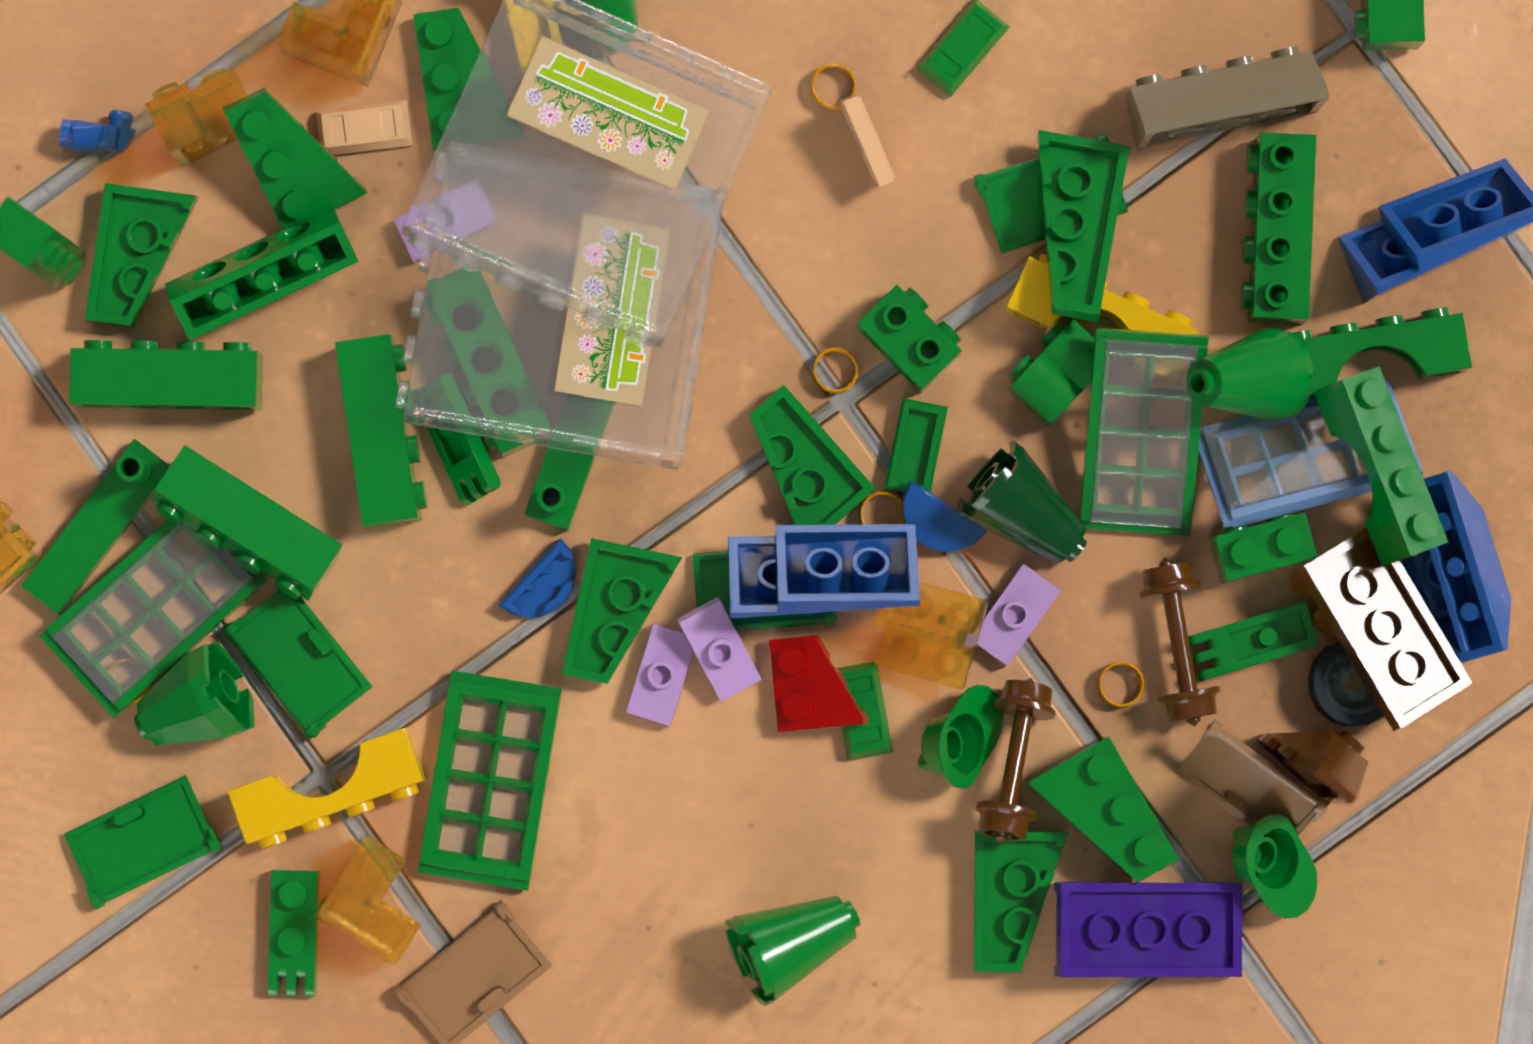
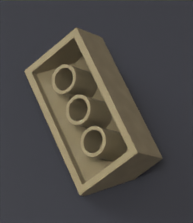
(1225, 98)

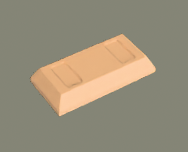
(365, 127)

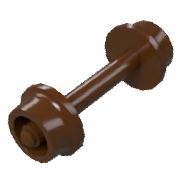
(1169, 581)
(1025, 702)

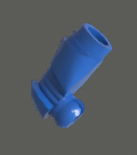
(93, 136)

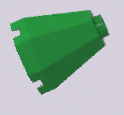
(196, 700)

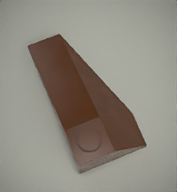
(1321, 761)

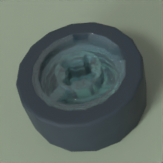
(1331, 697)

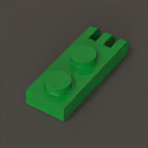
(466, 464)
(1255, 640)
(293, 931)

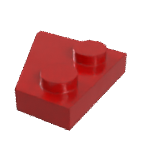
(809, 687)

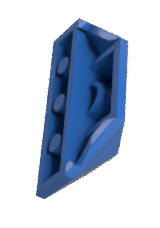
(1464, 576)

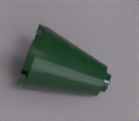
(1023, 507)

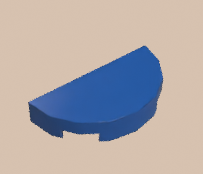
(937, 521)
(545, 585)

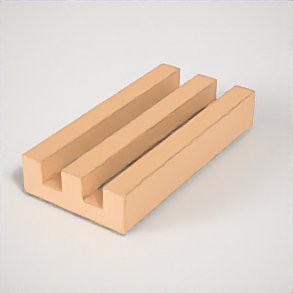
(867, 140)

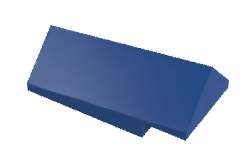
(1437, 227)
(823, 569)

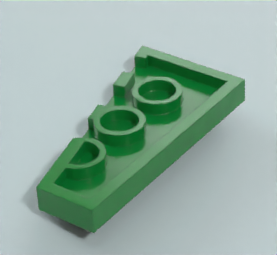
(1080, 212)

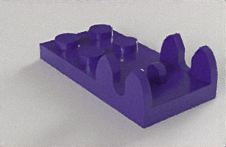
(1148, 929)

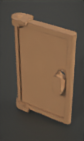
(1229, 766)
(468, 971)

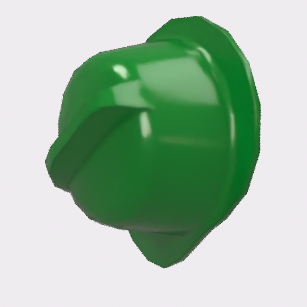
(962, 739)
(1276, 865)

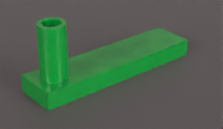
(559, 487)
(96, 527)

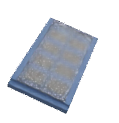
(1280, 466)

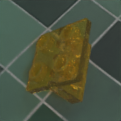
(932, 638)

